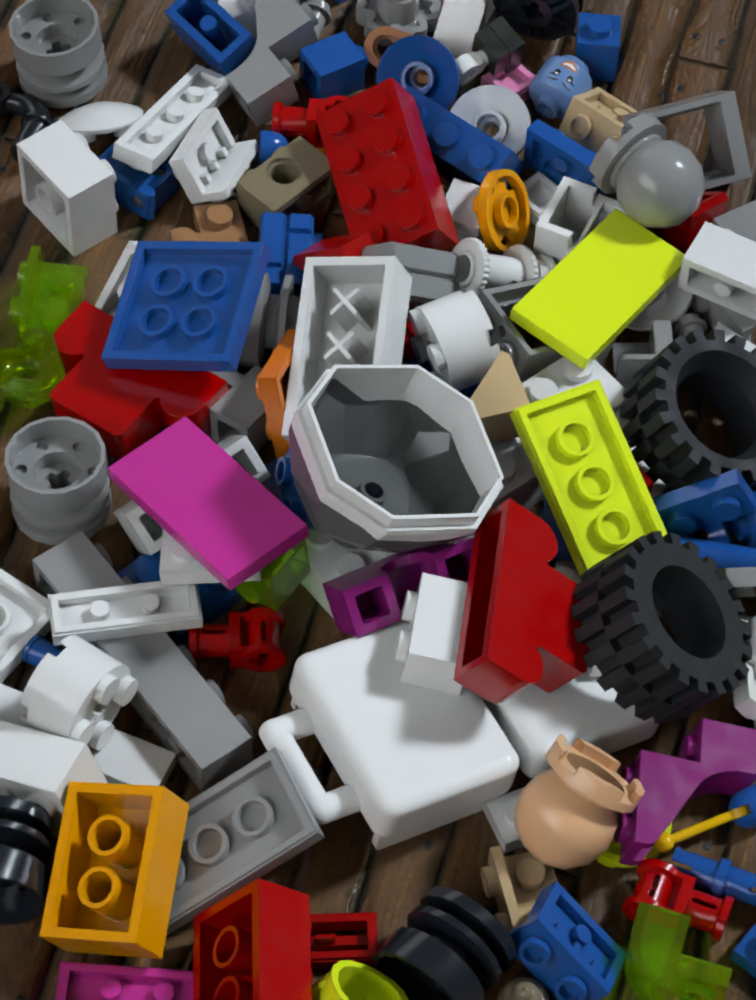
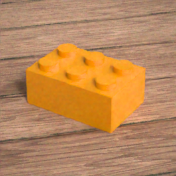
(115, 869)

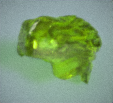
(30, 369)

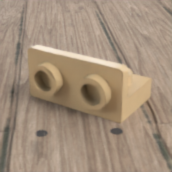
(594, 118)
(514, 884)

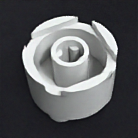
(454, 338)
(78, 693)

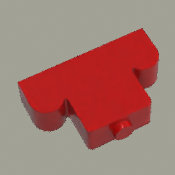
(124, 403)
(517, 610)

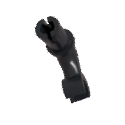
(33, 112)

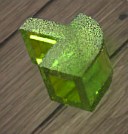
(656, 963)

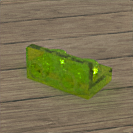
(46, 293)

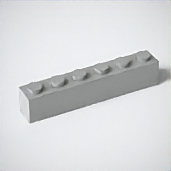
(171, 693)

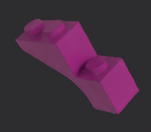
(710, 761)

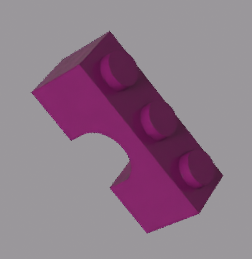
(376, 593)

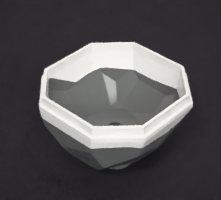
(391, 459)

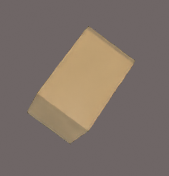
(498, 396)

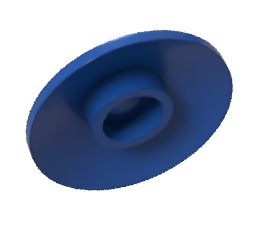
(416, 53)

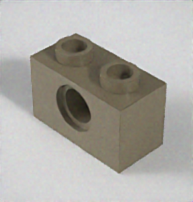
(288, 182)

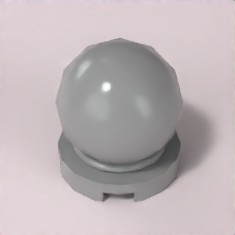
(652, 176)

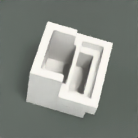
(570, 218)

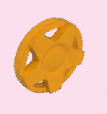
(502, 211)

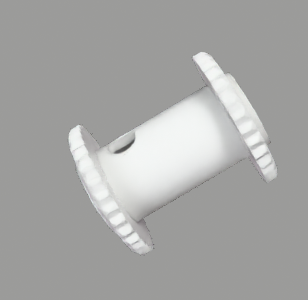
(483, 270)

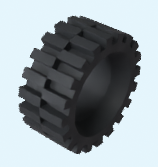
(707, 367)
(633, 646)

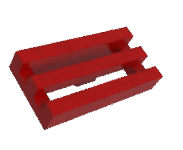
(342, 922)

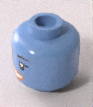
(557, 83)

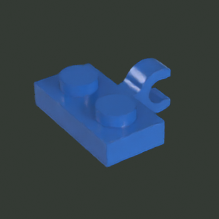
(707, 506)

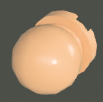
(572, 809)

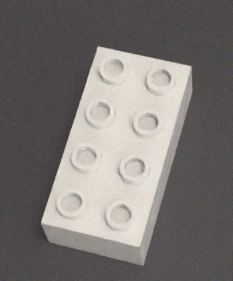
(347, 315)

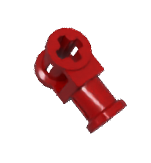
(301, 121)
(242, 640)
(677, 893)

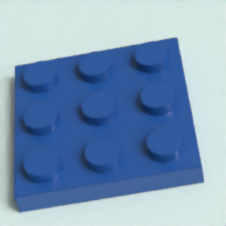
(186, 306)

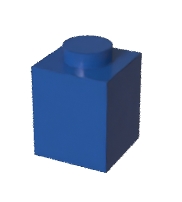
(598, 44)
(333, 66)

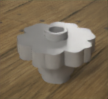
(406, 15)

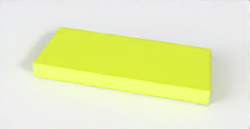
(598, 288)
(586, 472)

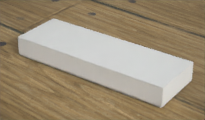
(124, 611)

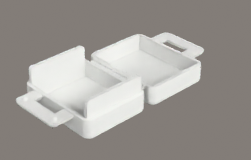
(426, 754)

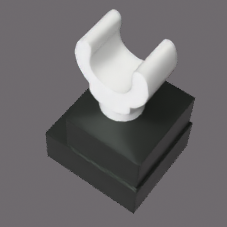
(493, 47)

